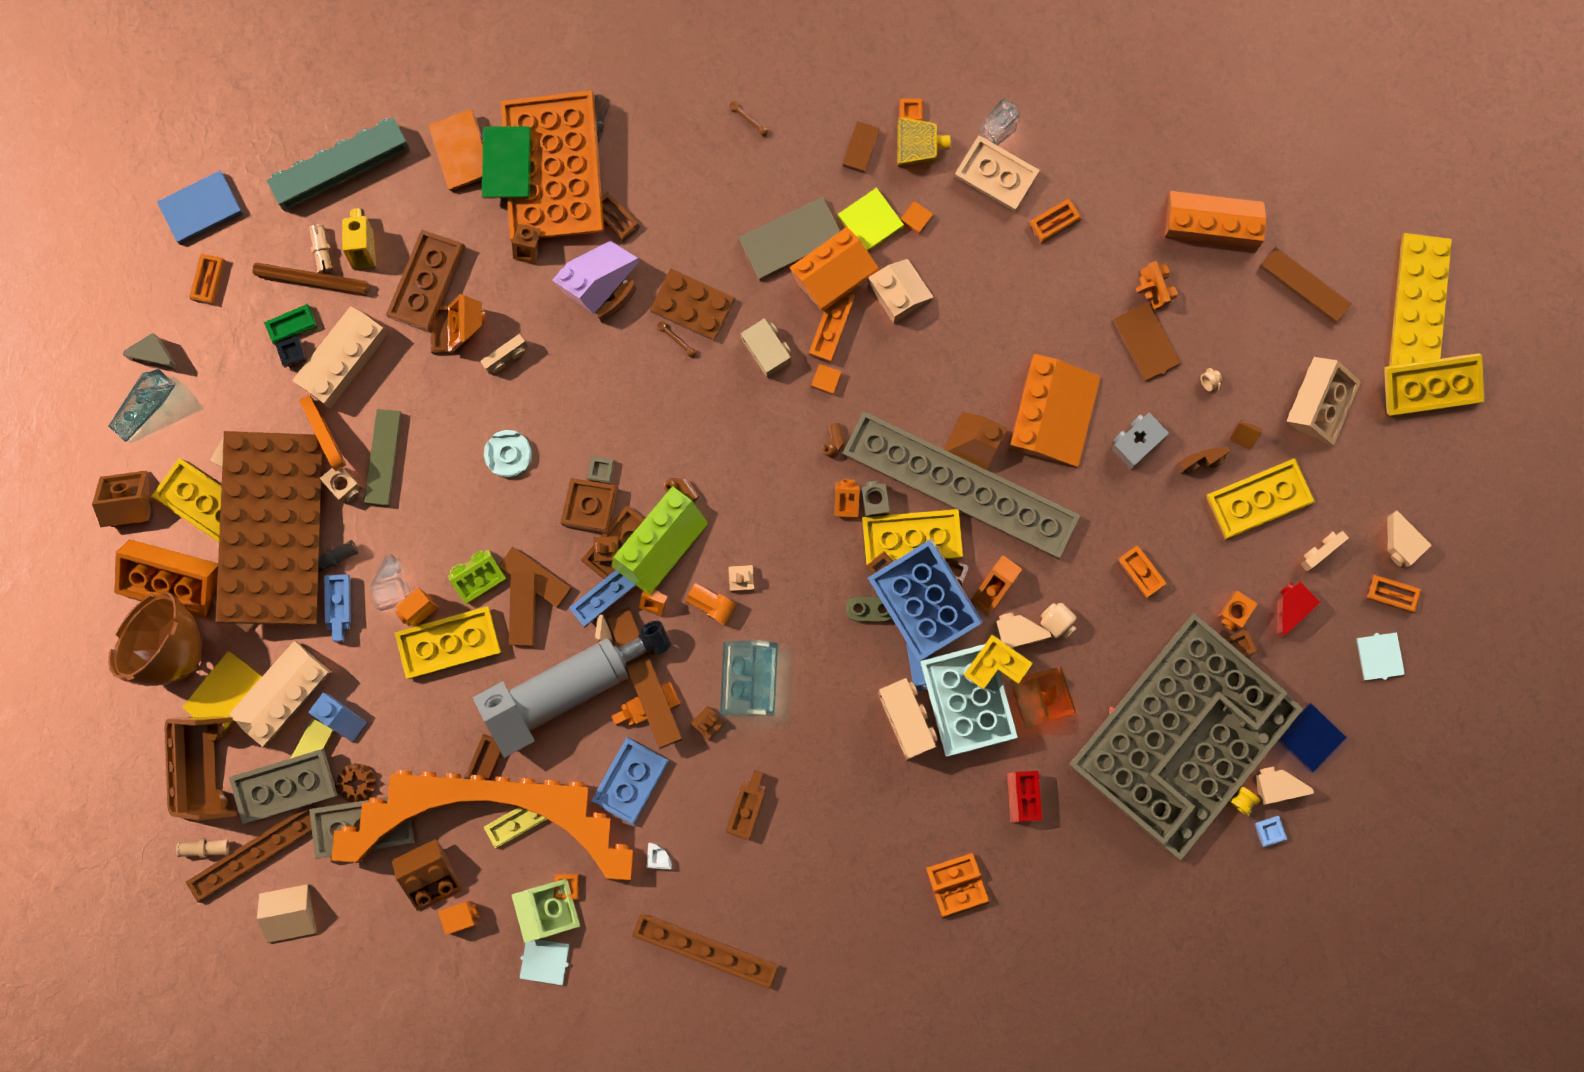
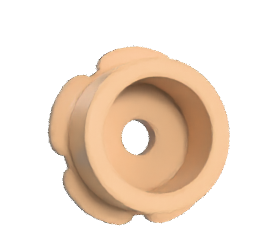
(1211, 380)

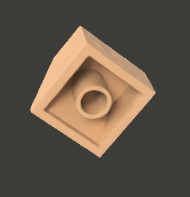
(899, 289)

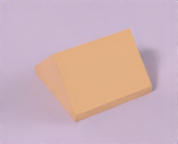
(286, 913)

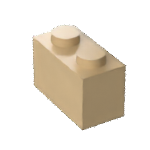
(766, 348)

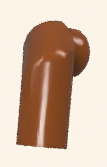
(836, 442)

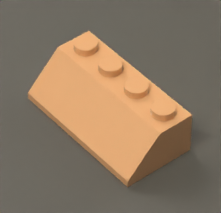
(340, 357)
(279, 694)

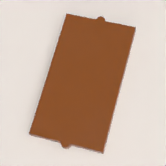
(1146, 341)

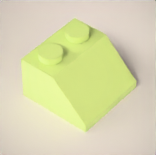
(542, 914)

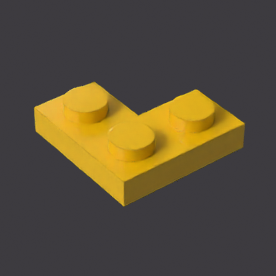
(994, 657)

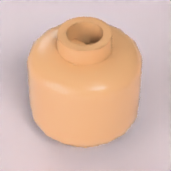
(1058, 620)

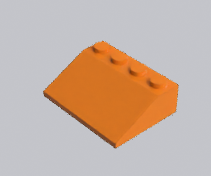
(1054, 411)

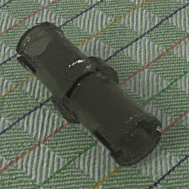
(336, 555)

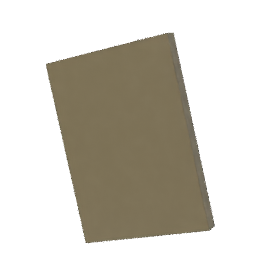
(1186, 736)

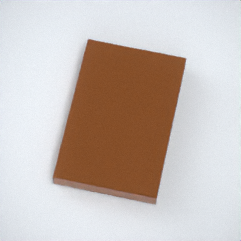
(623, 527)

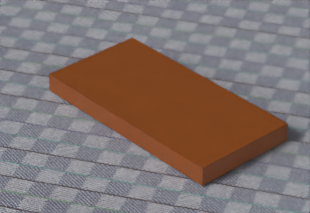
(425, 280)

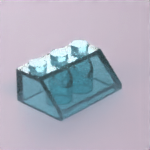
(749, 678)

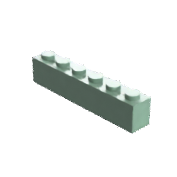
(338, 163)

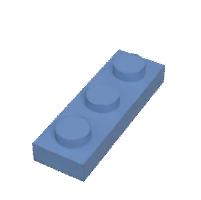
(601, 598)

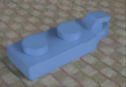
(337, 605)

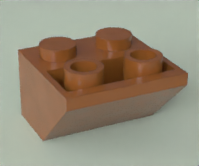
(425, 874)

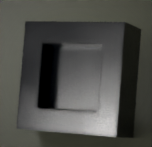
(291, 352)

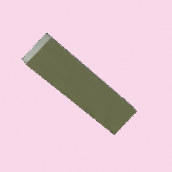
(383, 457)

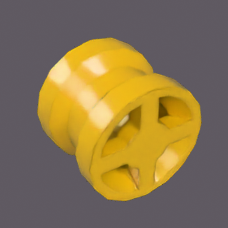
(1244, 801)

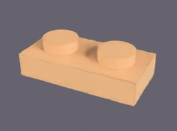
(497, 359)
(1330, 542)

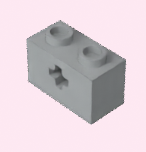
(1149, 430)

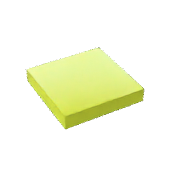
(871, 219)

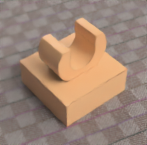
(741, 578)

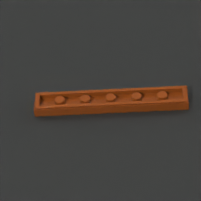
(645, 682)
(251, 854)
(705, 950)

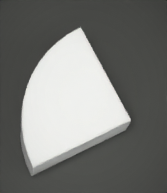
(658, 857)

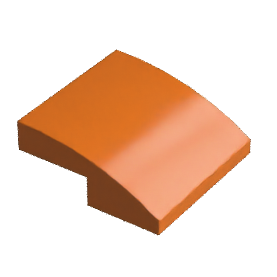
(957, 885)

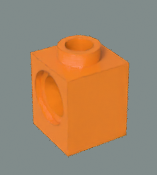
(1246, 606)
(458, 917)

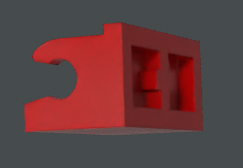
(1024, 796)

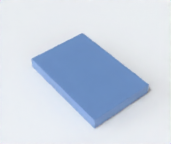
(199, 207)
(630, 781)

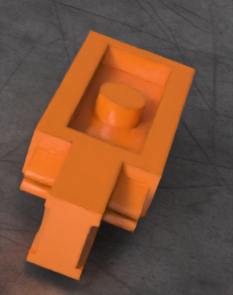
(634, 712)

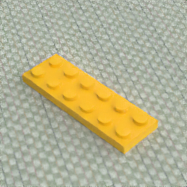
(1420, 299)

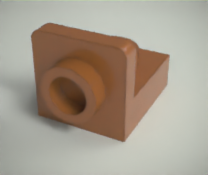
(526, 243)

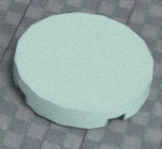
(507, 454)

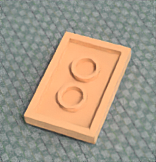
(996, 173)

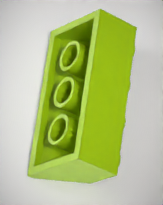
(660, 541)

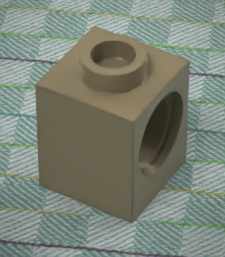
(875, 509)

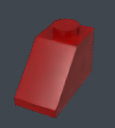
(1293, 606)

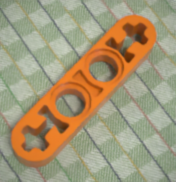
(322, 432)

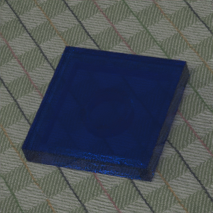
(1311, 738)

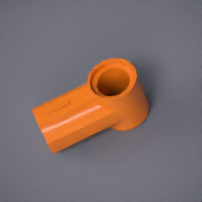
(716, 606)

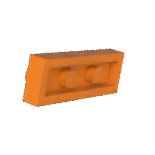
(831, 328)

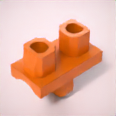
(1153, 285)

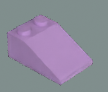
(595, 275)

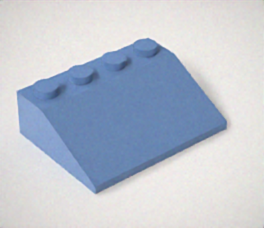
(925, 600)

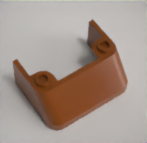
(192, 768)

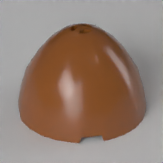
(156, 643)

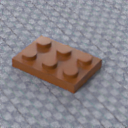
(692, 304)

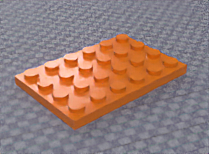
(563, 164)

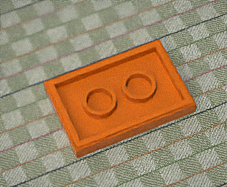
(459, 148)

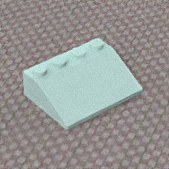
(963, 711)

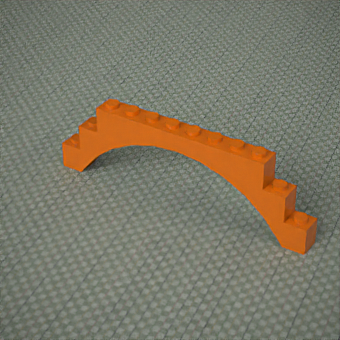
(416, 795)

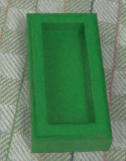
(290, 324)

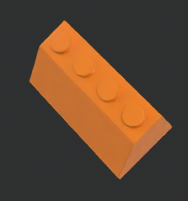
(1215, 220)
(152, 569)

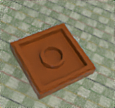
(589, 505)

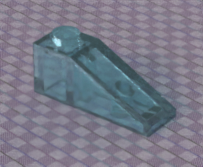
(141, 403)

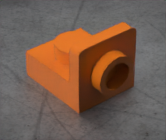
(846, 498)

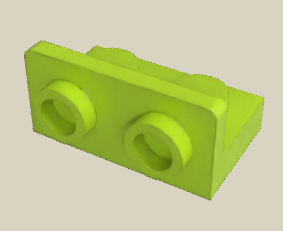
(475, 576)

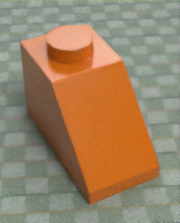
(996, 584)

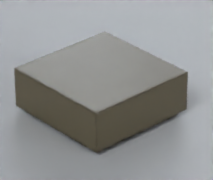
(600, 470)

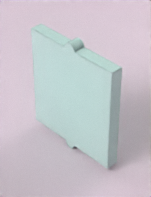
(1380, 656)
(544, 961)

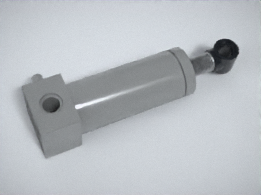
(566, 685)

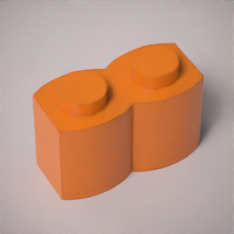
(415, 607)

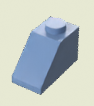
(338, 717)

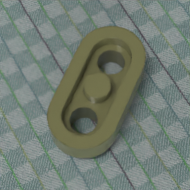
(870, 610)

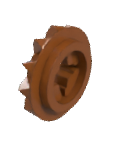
(364, 791)

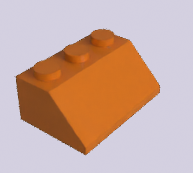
(834, 269)

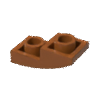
(622, 295)
(1208, 457)

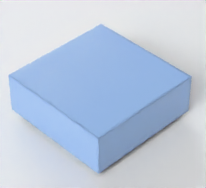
(1270, 831)

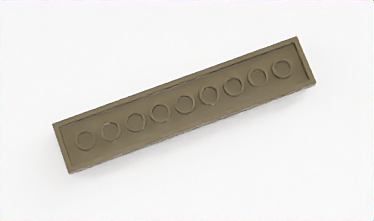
(961, 485)

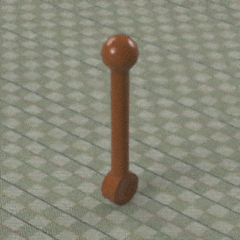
(734, 107)
(663, 327)

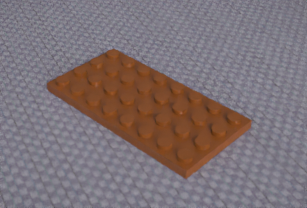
(269, 529)

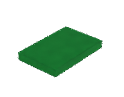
(506, 162)

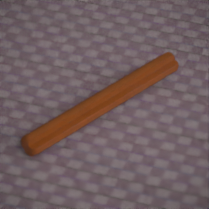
(310, 278)

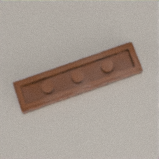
(1305, 285)

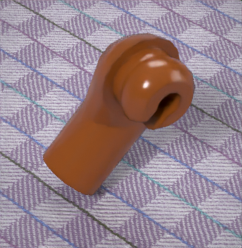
(683, 486)

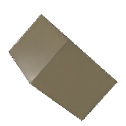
(150, 351)

